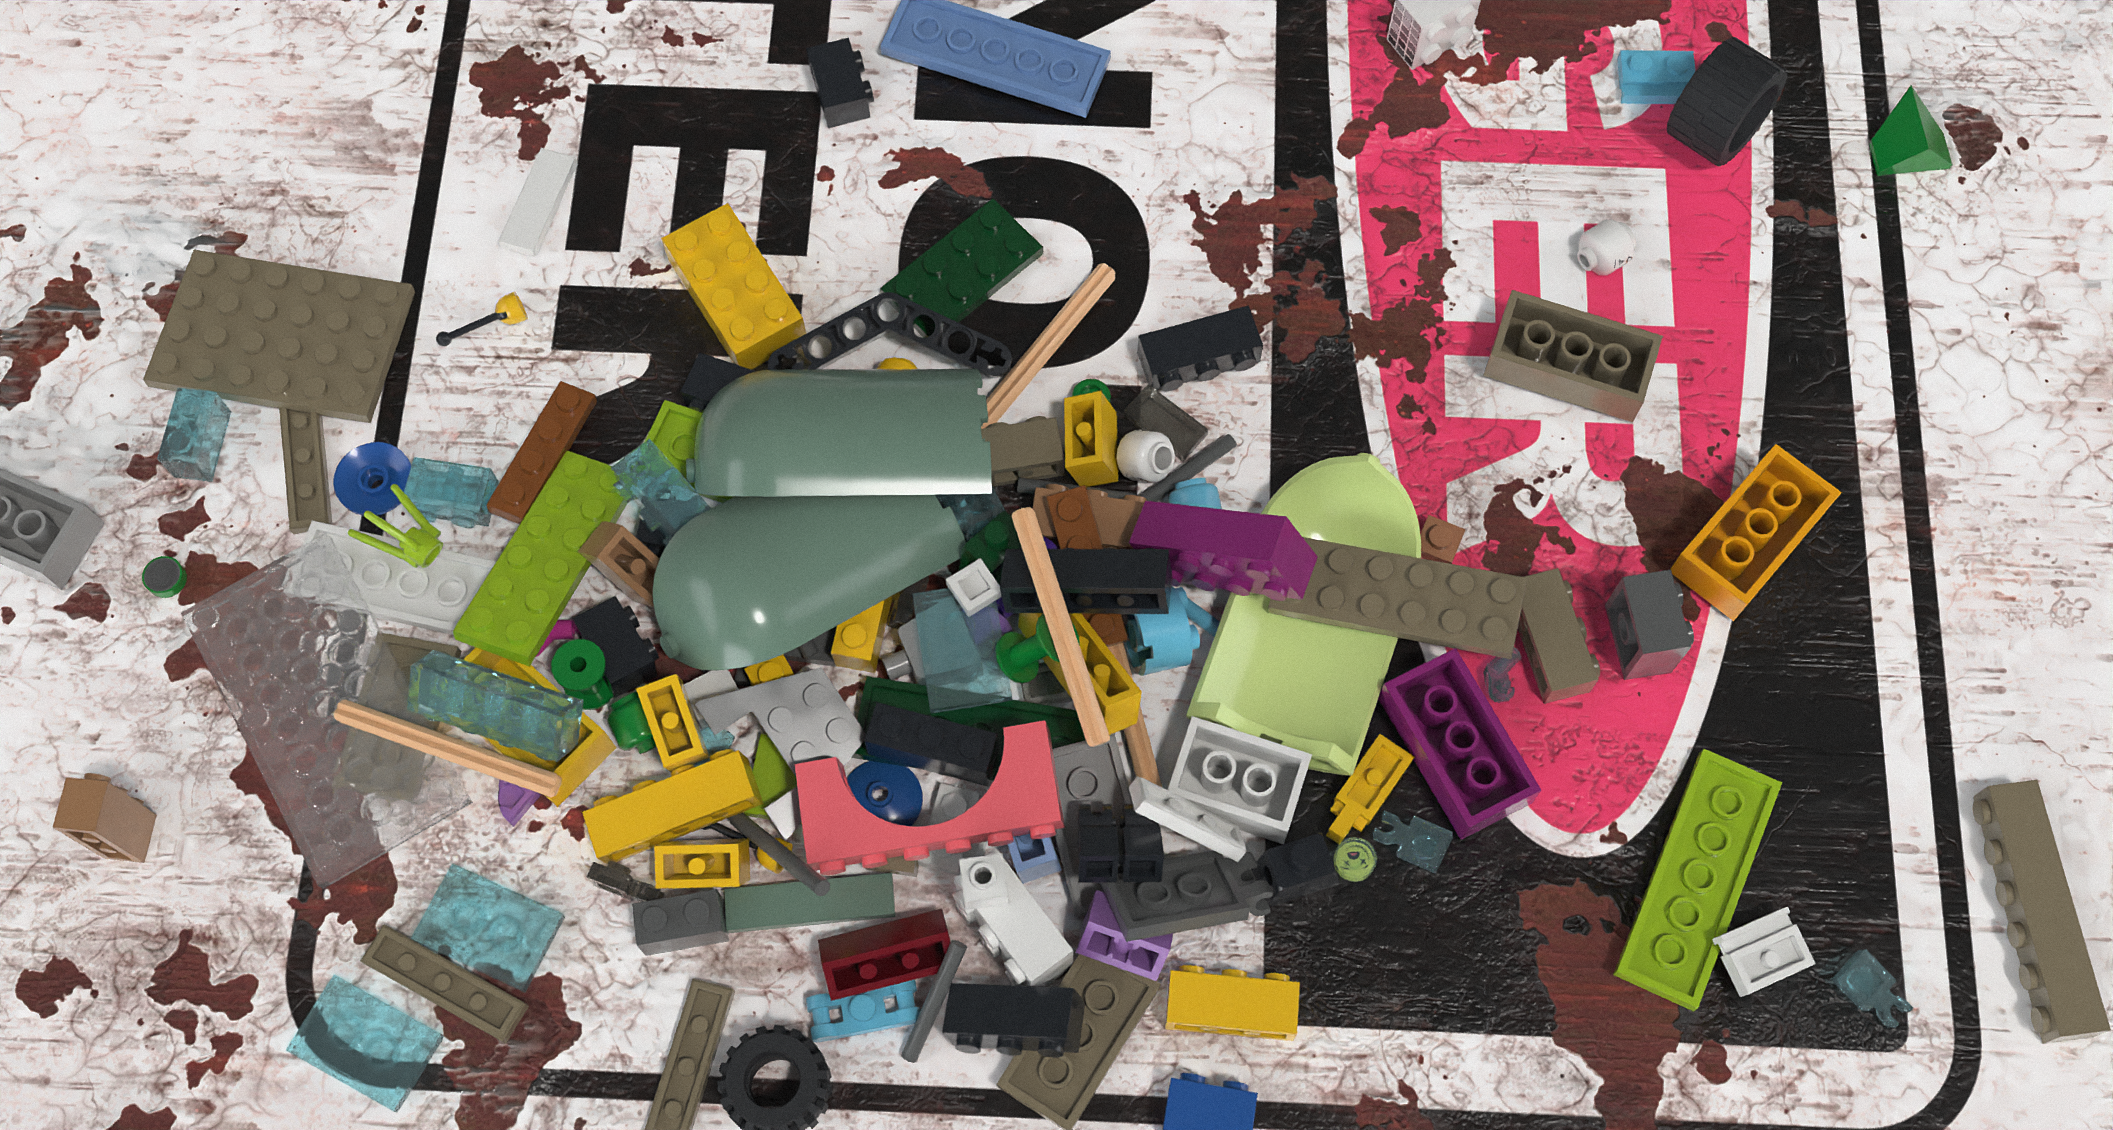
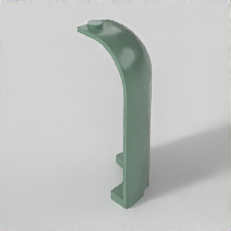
(844, 434)
(789, 568)

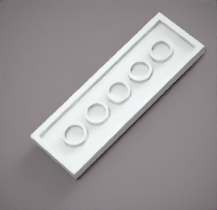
(404, 594)

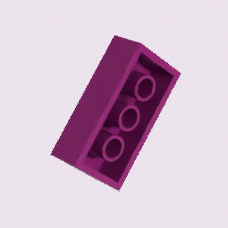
(1228, 549)
(1458, 743)

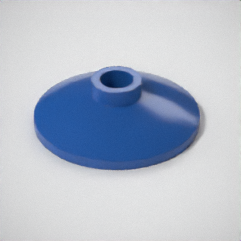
(362, 468)
(903, 789)

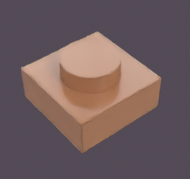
(1440, 540)

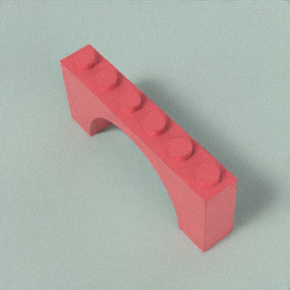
(1017, 803)

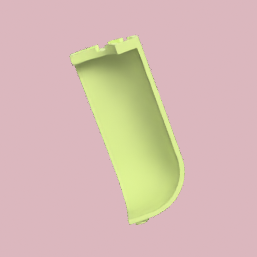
(1301, 677)

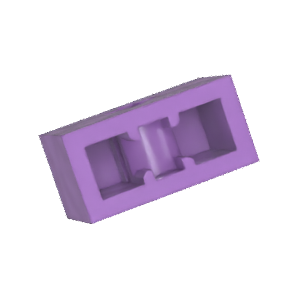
(1104, 942)

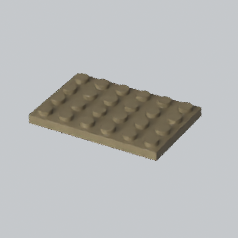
(281, 335)

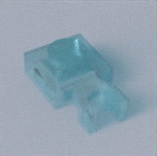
(1418, 843)
(1868, 986)

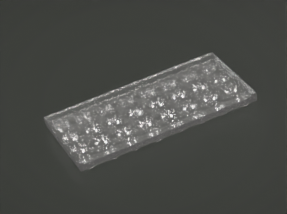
(283, 659)

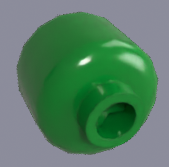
(630, 724)

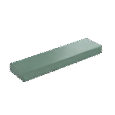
(796, 905)

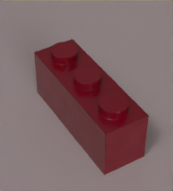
(884, 954)

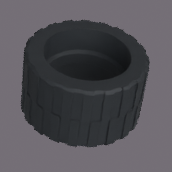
(1726, 101)

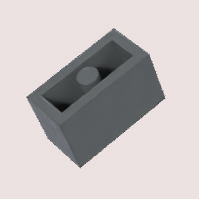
(680, 922)

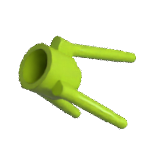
(419, 546)

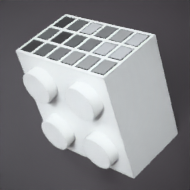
(1429, 27)

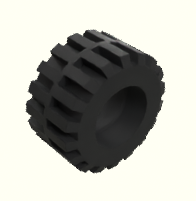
(755, 1053)

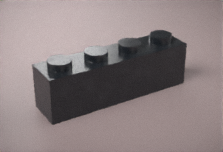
(1094, 581)

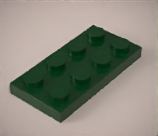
(966, 266)

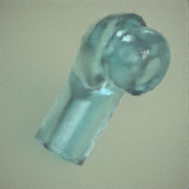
(1497, 678)

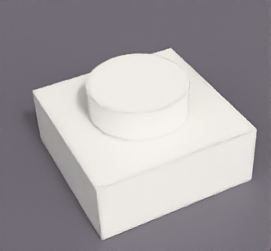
(974, 587)

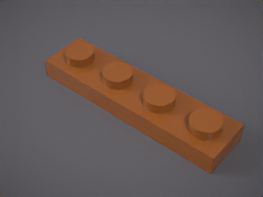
(541, 451)
(1078, 529)

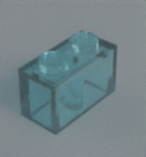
(194, 434)
(451, 491)

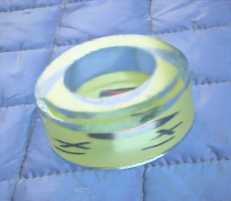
(1355, 859)

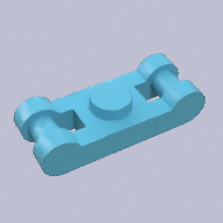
(862, 1012)

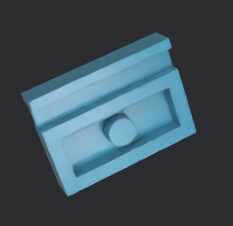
(1654, 75)

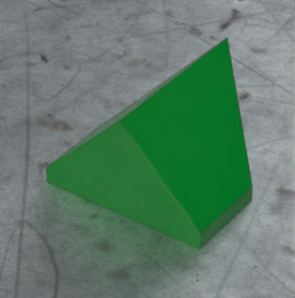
(1909, 140)

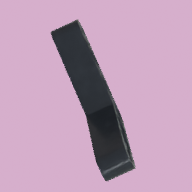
(902, 326)

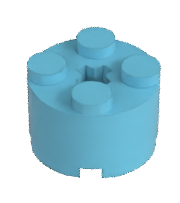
(1162, 640)

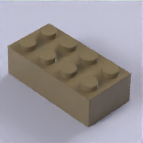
(1573, 356)

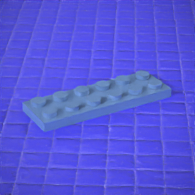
(997, 53)

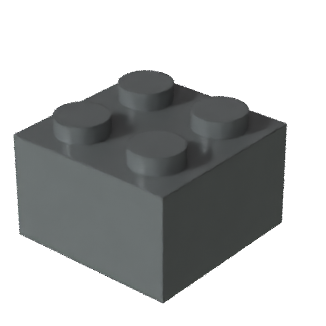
(1648, 624)

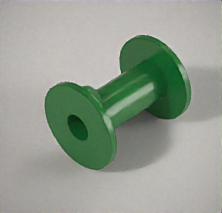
(1021, 655)
(579, 670)

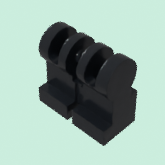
(1102, 850)

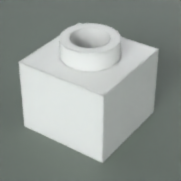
(988, 894)

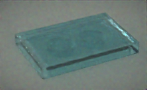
(959, 652)
(488, 927)
(365, 1043)

